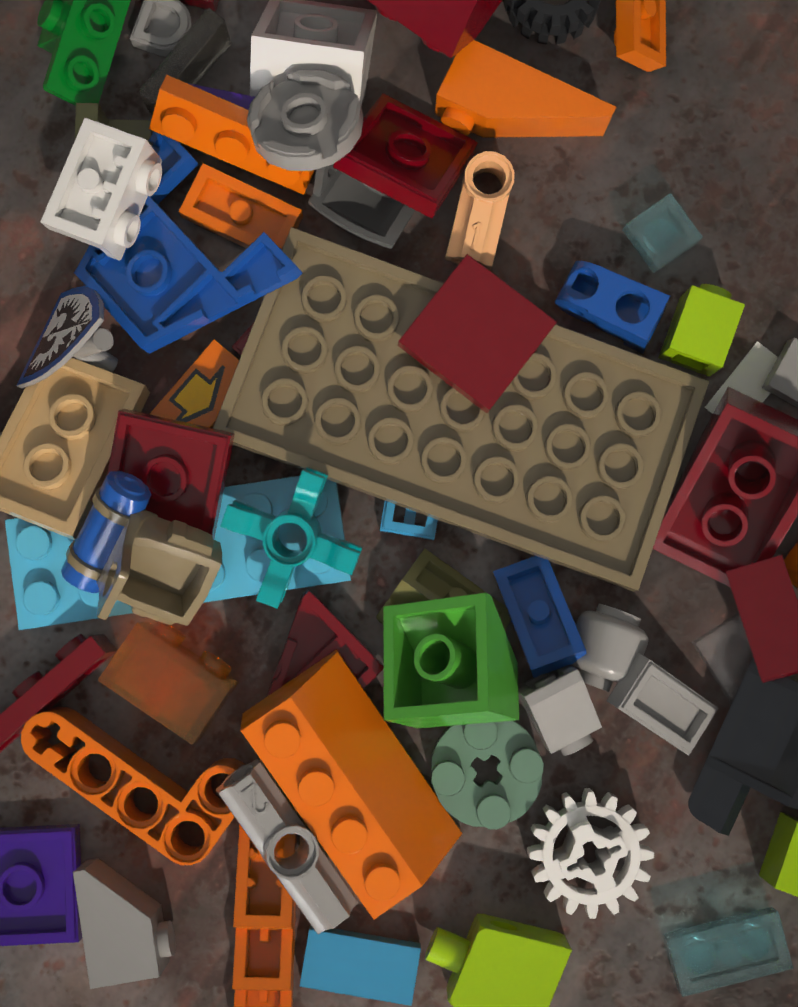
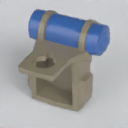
(141, 558)

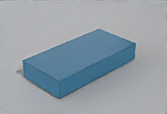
(361, 965)

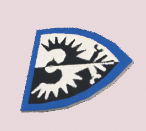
(71, 333)

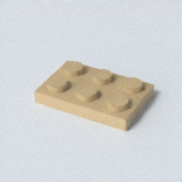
(62, 444)

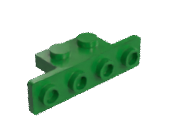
(82, 45)

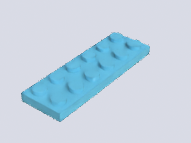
(49, 600)

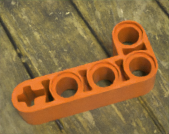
(128, 773)

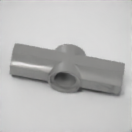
(308, 872)

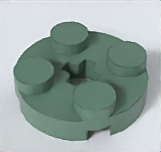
(492, 802)

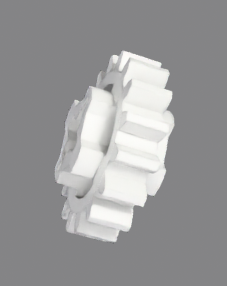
(610, 844)

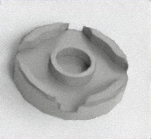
(305, 120)

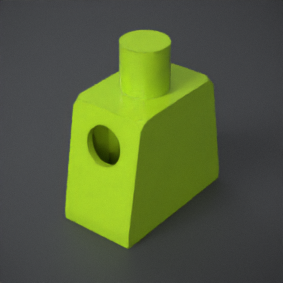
(500, 963)

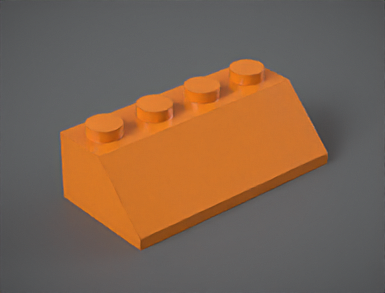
(352, 783)

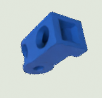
(612, 303)

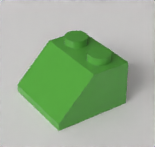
(448, 663)

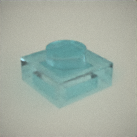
(662, 233)

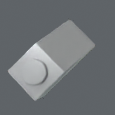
(560, 709)
(120, 927)

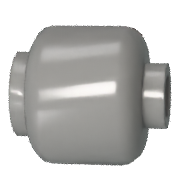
(611, 645)

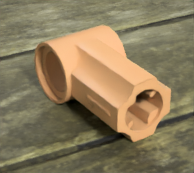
(479, 214)

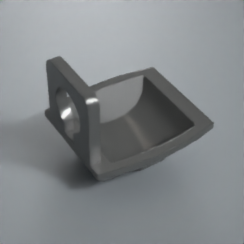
(359, 207)

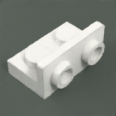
(104, 188)

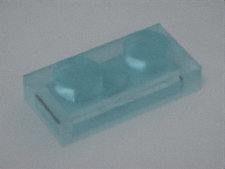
(728, 951)

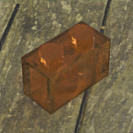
(169, 679)

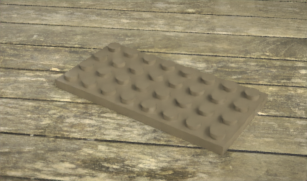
(559, 467)

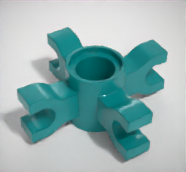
(265, 527)

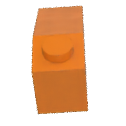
(508, 98)

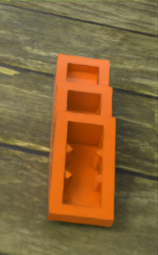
(263, 928)

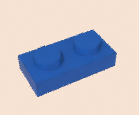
(539, 615)

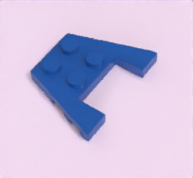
(165, 281)

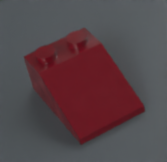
(735, 490)

